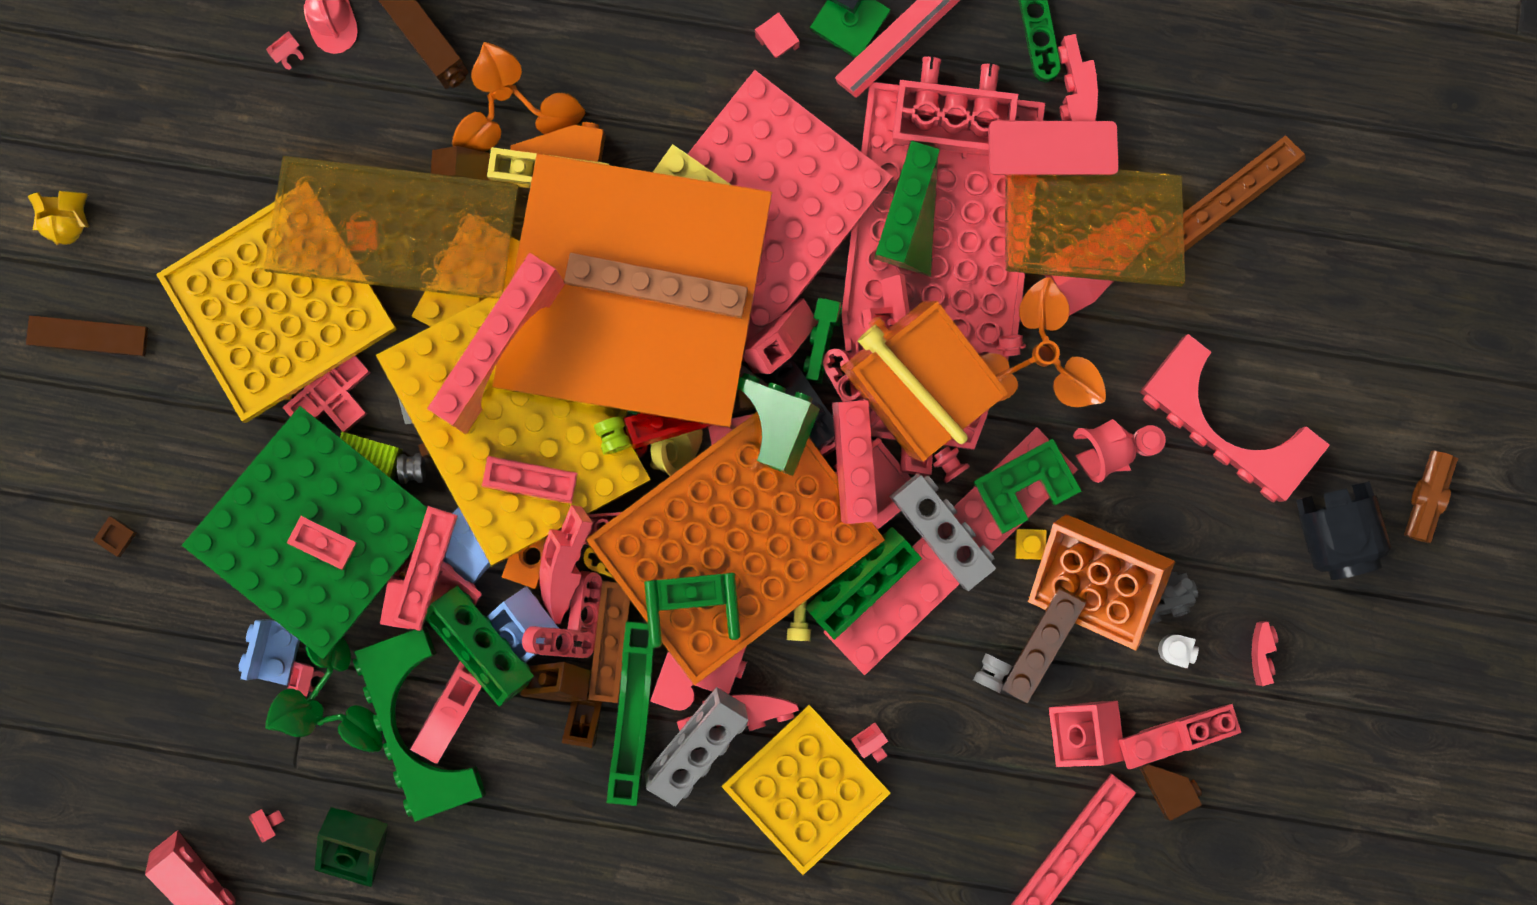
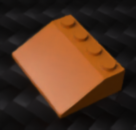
(1110, 573)

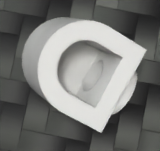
(1178, 650)

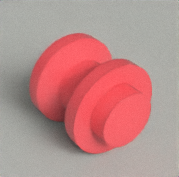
(1149, 440)
(948, 461)

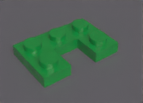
(1001, 484)

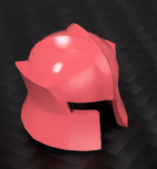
(1113, 448)

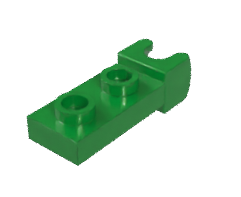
(827, 315)

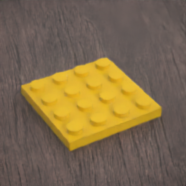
(806, 789)

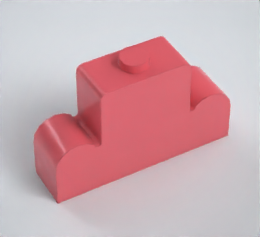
(677, 691)

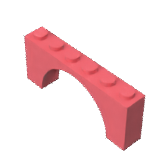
(529, 291)
(1176, 393)

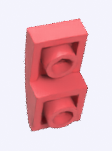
(1263, 643)

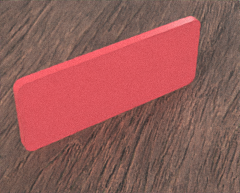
(1053, 148)

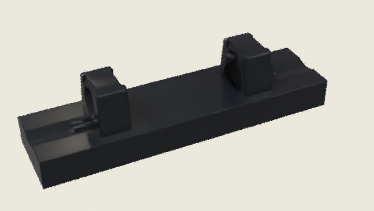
(795, 381)

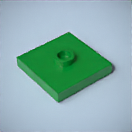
(850, 30)

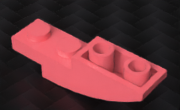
(1080, 81)
(557, 569)
(760, 709)
(447, 715)
(1179, 736)

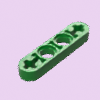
(1035, 25)

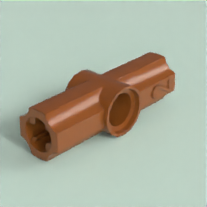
(1431, 496)

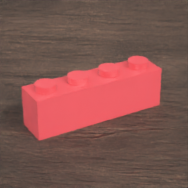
(854, 461)

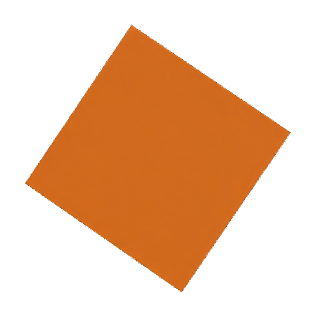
(623, 347)

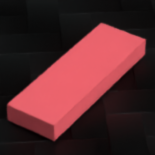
(529, 479)

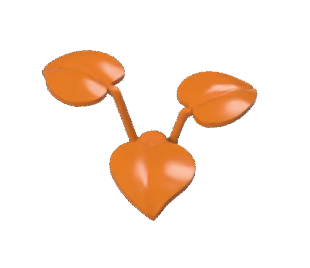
(496, 73)
(1048, 309)

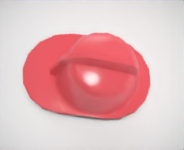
(331, 24)

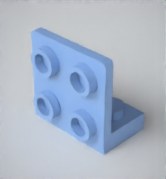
(269, 652)

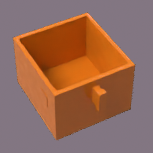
(942, 362)

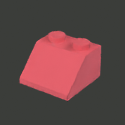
(1086, 734)

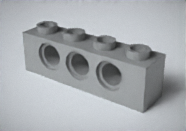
(978, 564)
(698, 732)

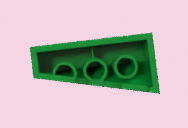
(910, 220)

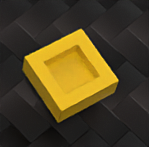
(1030, 544)

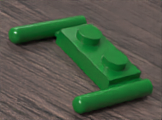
(690, 593)

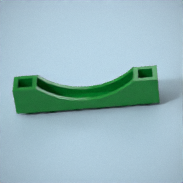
(632, 716)

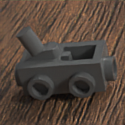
(1177, 597)

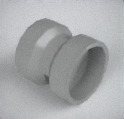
(995, 666)

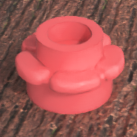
(1011, 345)

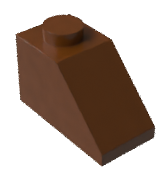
(558, 682)
(1171, 790)

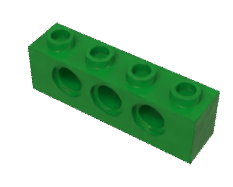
(863, 584)
(479, 661)

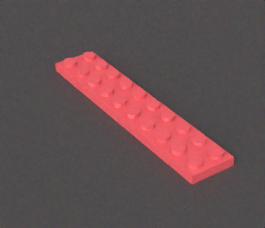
(929, 580)

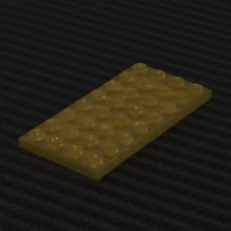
(391, 228)

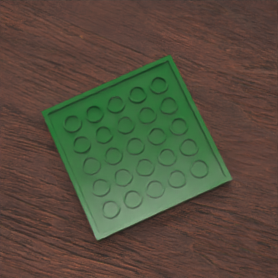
(326, 480)

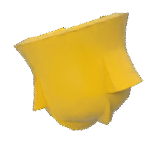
(60, 217)

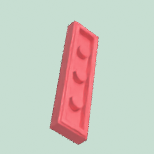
(424, 568)

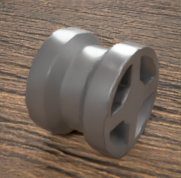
(411, 468)

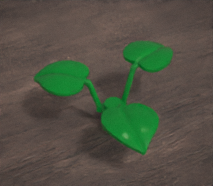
(298, 716)

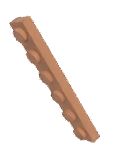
(655, 285)

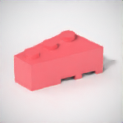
(183, 875)

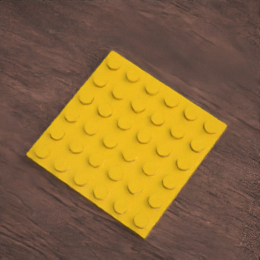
(264, 328)

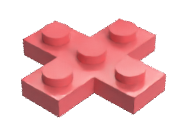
(332, 395)

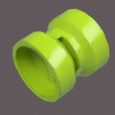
(612, 435)

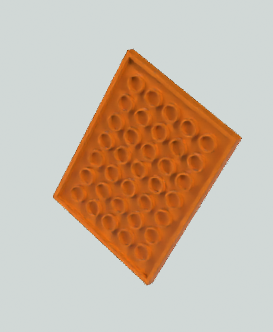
(740, 519)

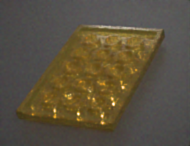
(1096, 226)

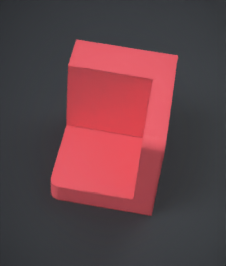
(777, 36)

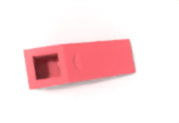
(779, 339)

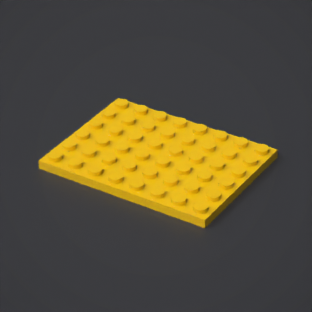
(511, 428)

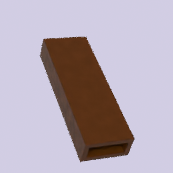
(427, 41)

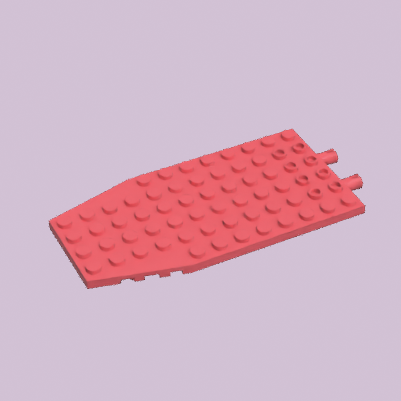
(968, 217)

